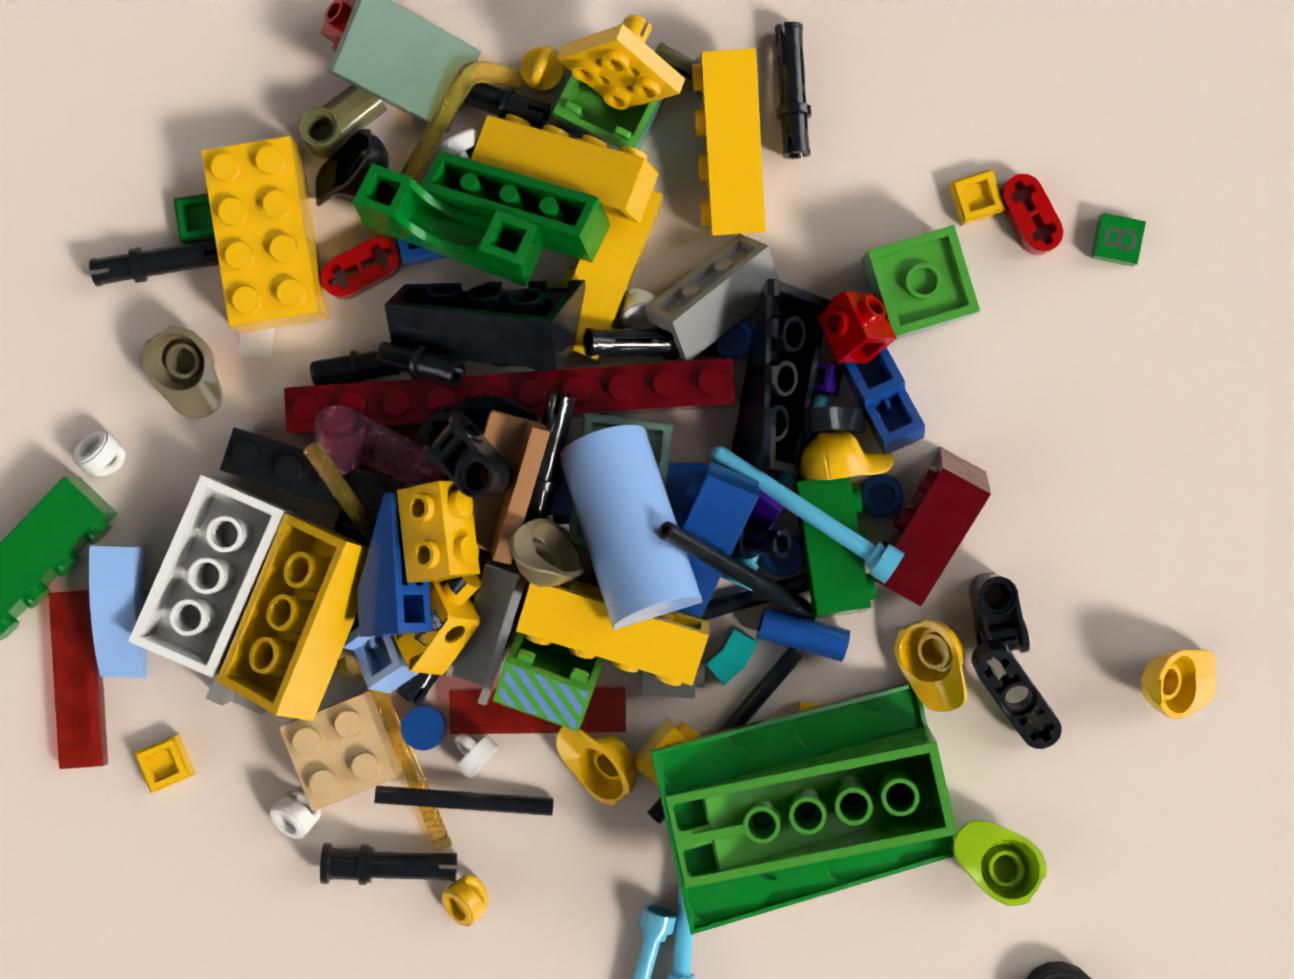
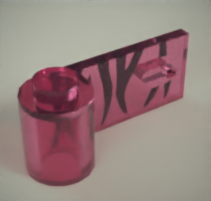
(355, 438)

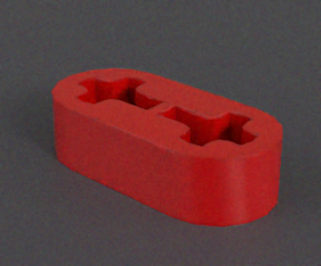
(1040, 209)
(356, 259)

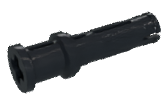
(366, 864)

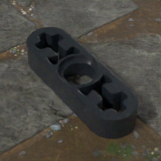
(1014, 677)

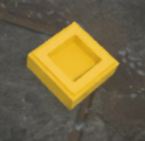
(976, 197)
(164, 763)

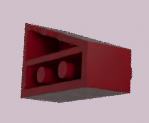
(935, 523)

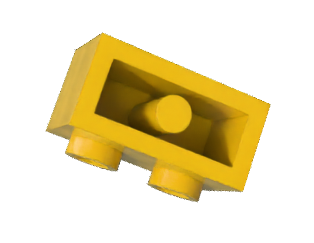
(443, 530)

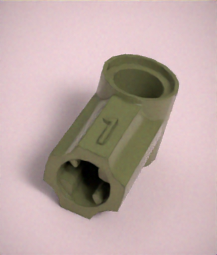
(346, 114)

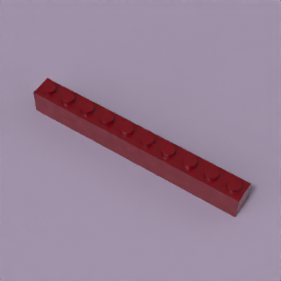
(597, 389)

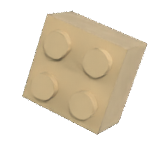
(341, 750)

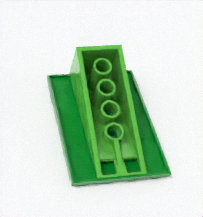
(766, 815)

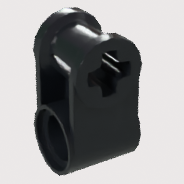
(461, 453)
(1002, 620)

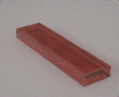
(76, 683)
(604, 714)

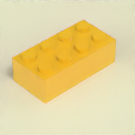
(264, 234)
(296, 619)

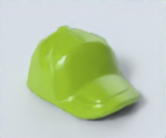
(1000, 861)

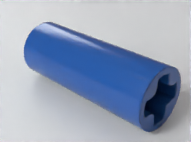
(803, 634)

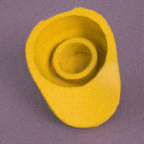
(840, 456)
(932, 664)
(1179, 682)
(600, 764)

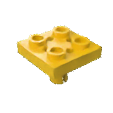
(622, 65)

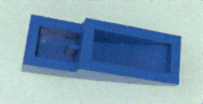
(886, 403)

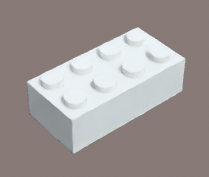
(208, 575)

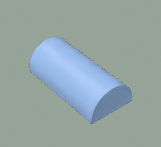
(620, 513)

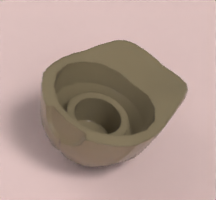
(183, 371)
(545, 553)

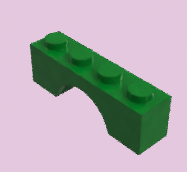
(486, 242)

